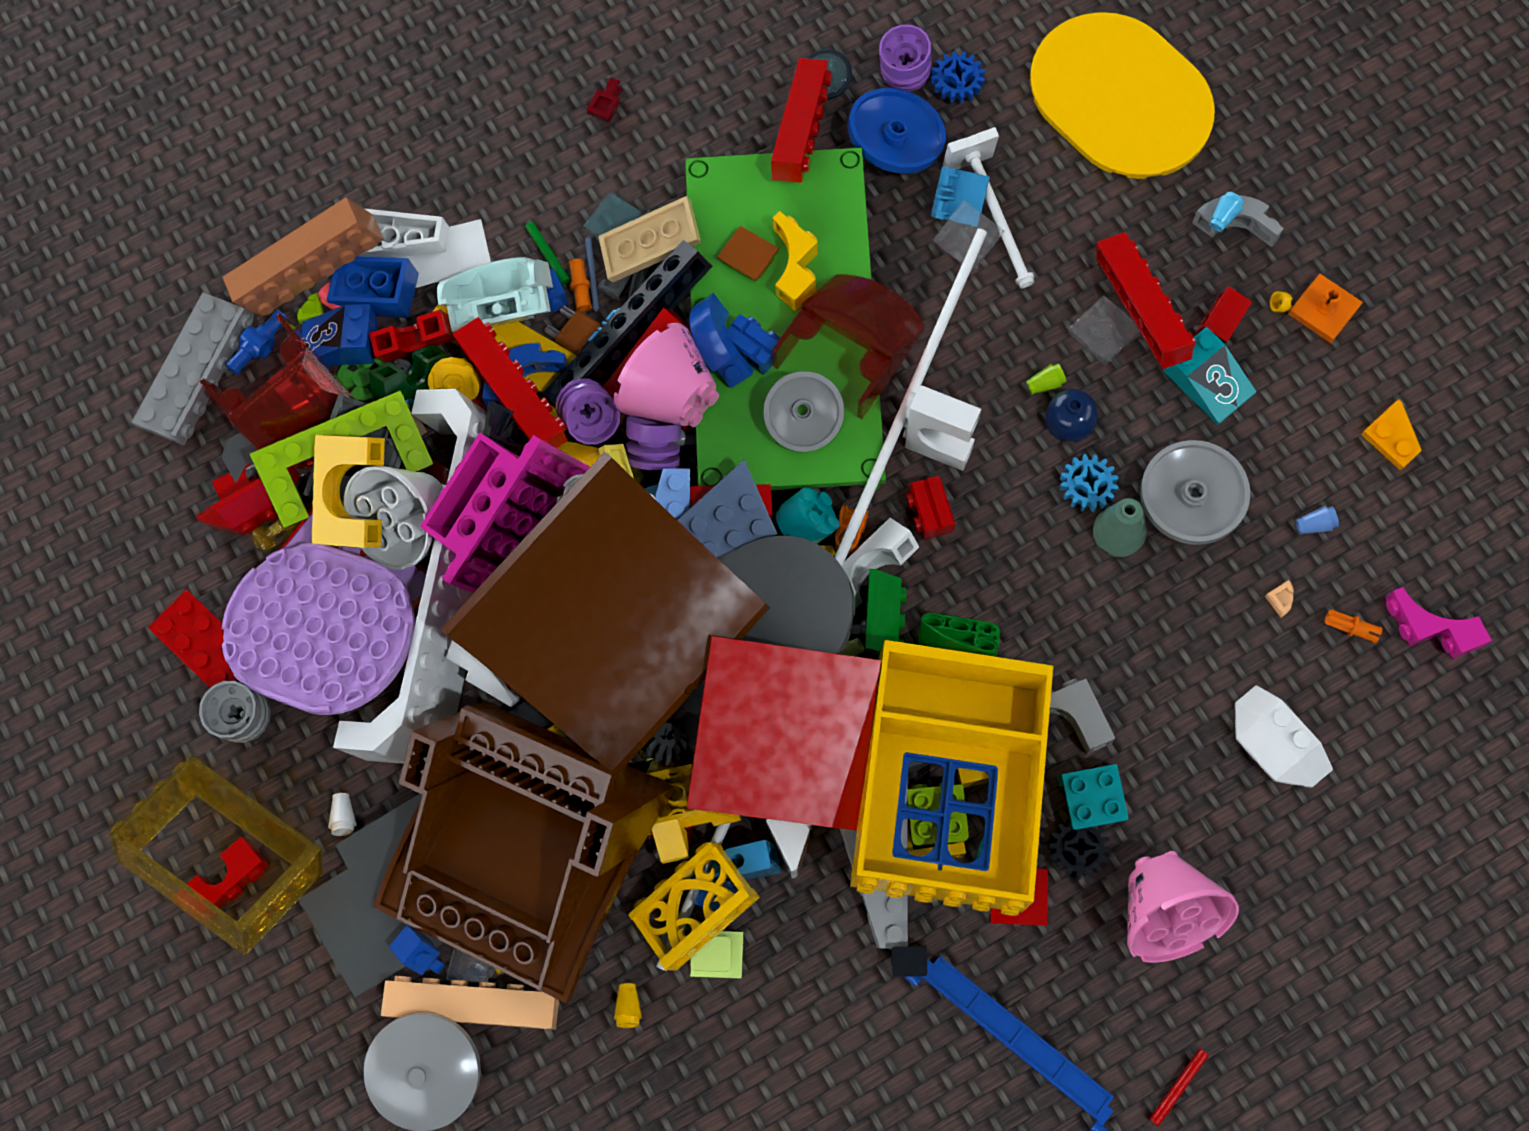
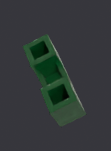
(391, 379)

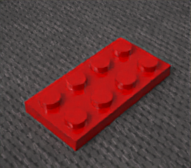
(195, 638)

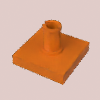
(1325, 308)

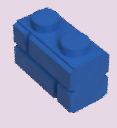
(753, 342)

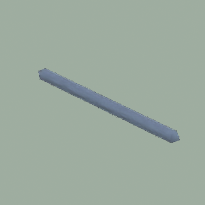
(592, 277)

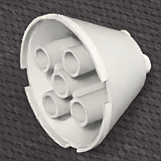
(402, 503)

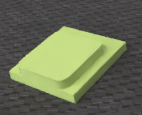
(720, 957)

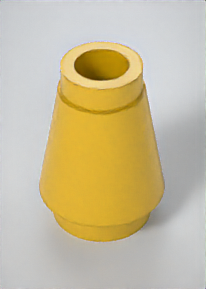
(627, 1007)

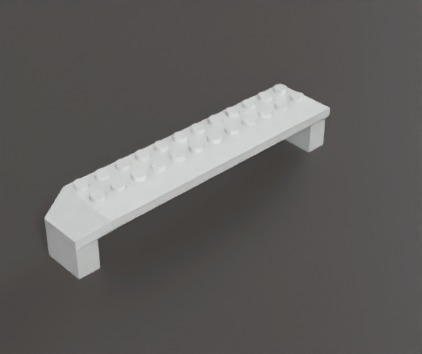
(430, 680)

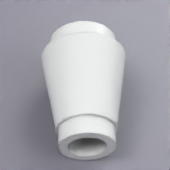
(341, 816)

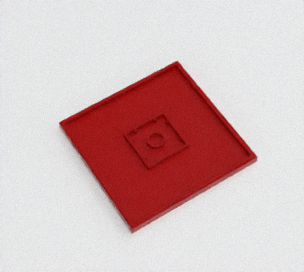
(783, 733)

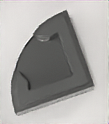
(614, 289)

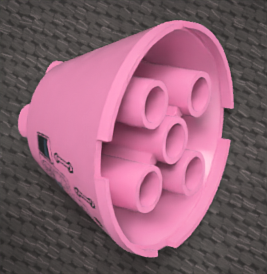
(667, 380)
(1174, 909)

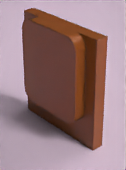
(748, 253)

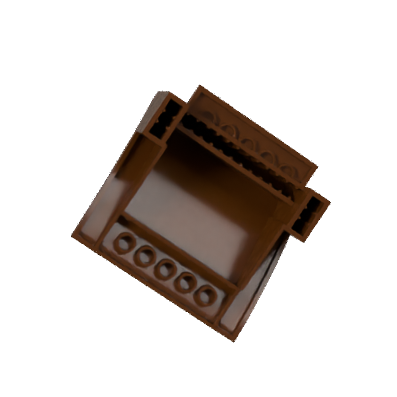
(605, 615)
(515, 843)

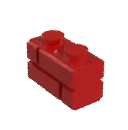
(931, 507)

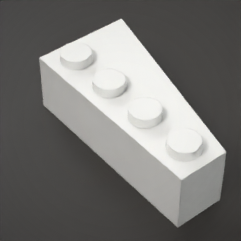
(408, 234)

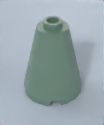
(1120, 528)

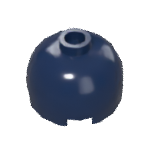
(1071, 415)

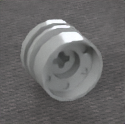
(222, 706)

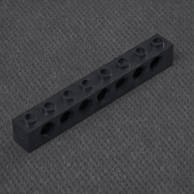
(619, 335)

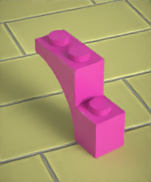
(1418, 625)

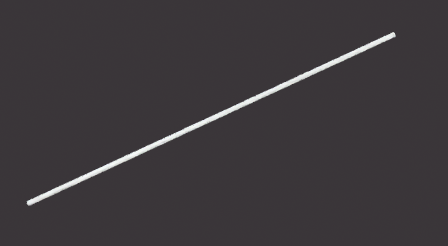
(875, 476)

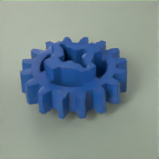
(958, 77)

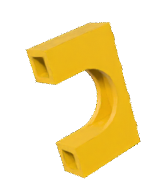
(330, 520)

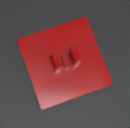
(1036, 913)

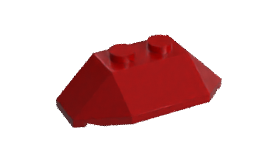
(243, 509)

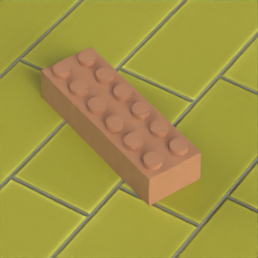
(303, 257)

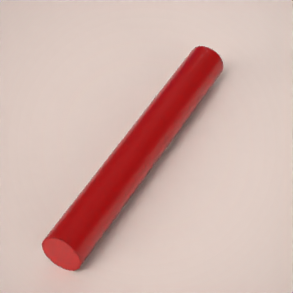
(1178, 1087)

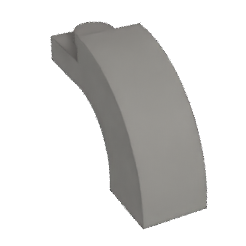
(1252, 218)

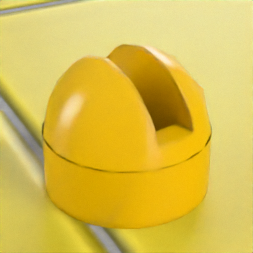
(1275, 301)

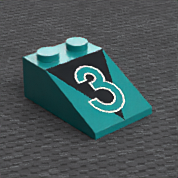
(1212, 377)

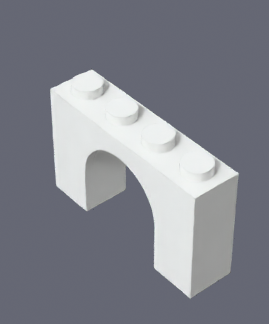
(940, 427)

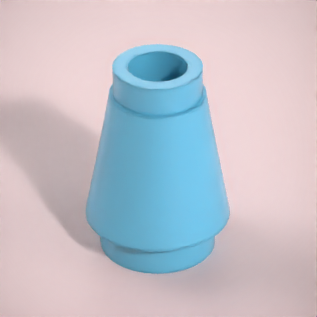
(1227, 209)

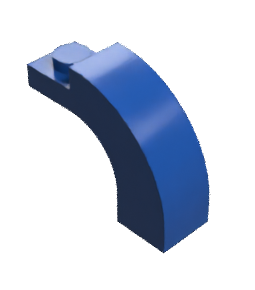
(713, 342)
(532, 361)

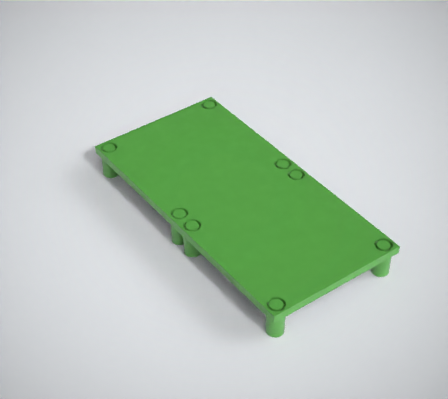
(833, 208)

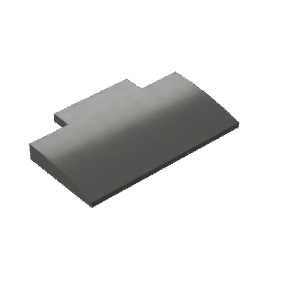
(344, 910)

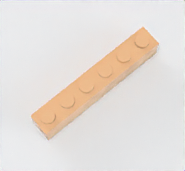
(471, 1004)

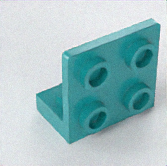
(1094, 796)

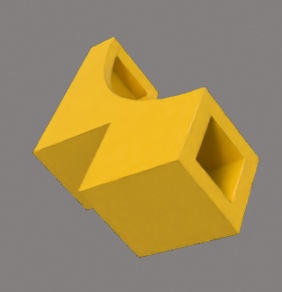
(797, 281)

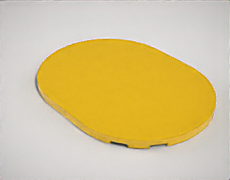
(1122, 95)

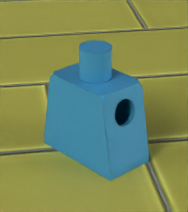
(759, 859)

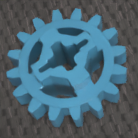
(1096, 474)

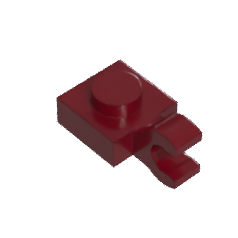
(605, 102)

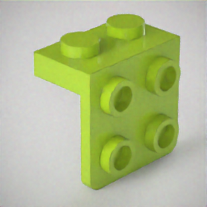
(929, 798)

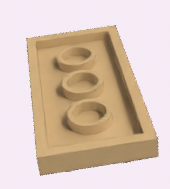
(648, 239)

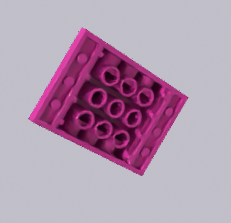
(496, 504)

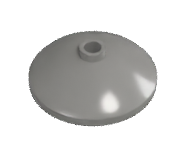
(815, 426)

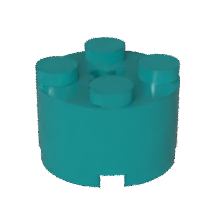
(807, 516)

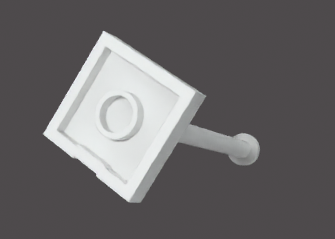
(971, 152)

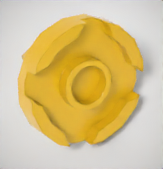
(455, 374)

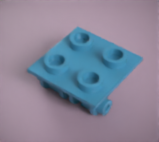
(955, 187)

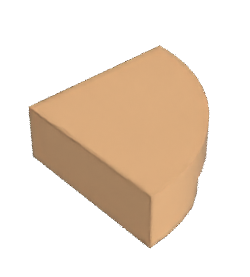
(1281, 598)

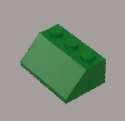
(883, 611)

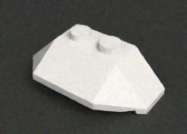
(1279, 740)

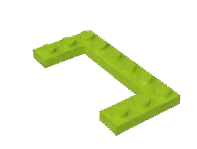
(274, 459)

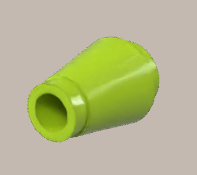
(1047, 379)

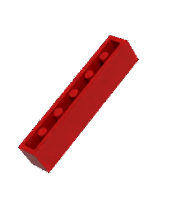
(800, 120)
(1145, 300)
(508, 384)

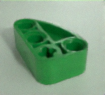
(959, 634)

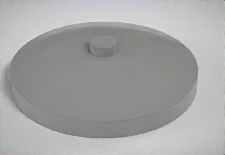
(1195, 492)
(422, 1071)

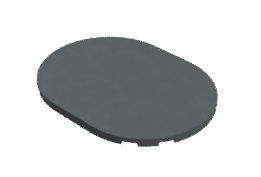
(805, 592)

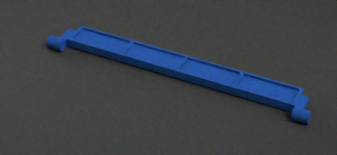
(1019, 1039)

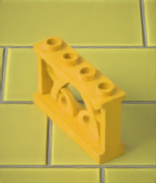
(730, 907)

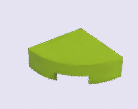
(310, 308)

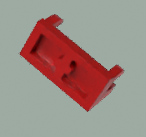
(1225, 314)

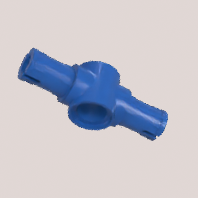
(255, 343)

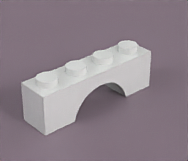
(886, 546)

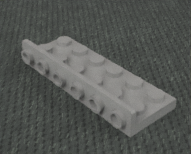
(199, 353)

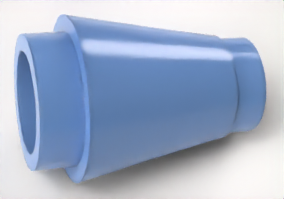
(1320, 520)

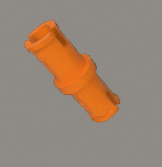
(580, 285)

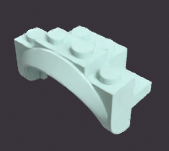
(497, 292)

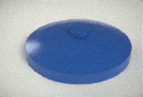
(896, 130)

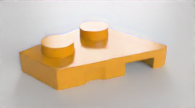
(1394, 436)

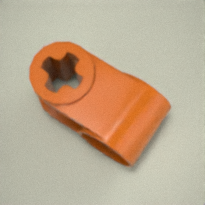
(844, 520)

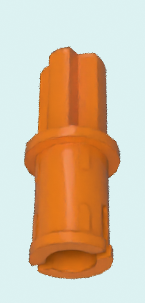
(1352, 625)

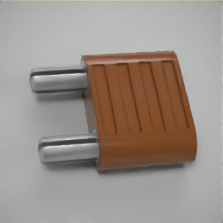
(575, 332)

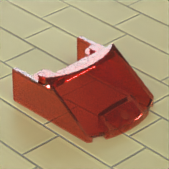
(864, 314)
(289, 401)

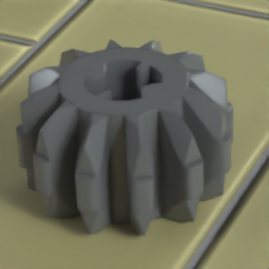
(667, 744)

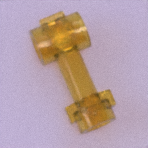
(264, 537)

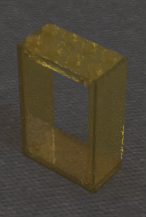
(166, 801)

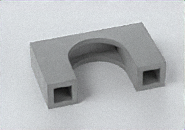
(1080, 708)

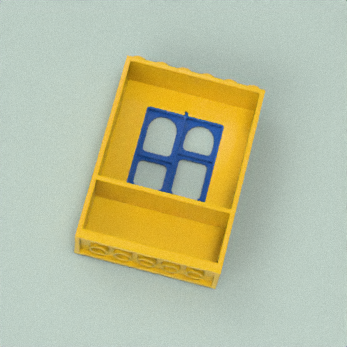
(956, 715)

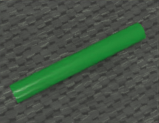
(547, 253)

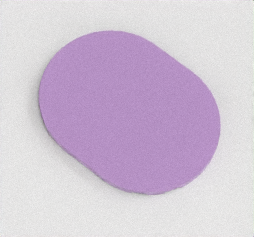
(318, 628)

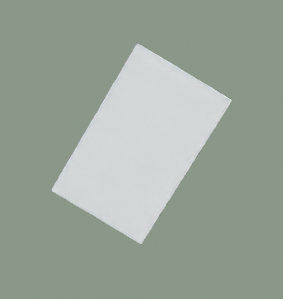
(464, 251)

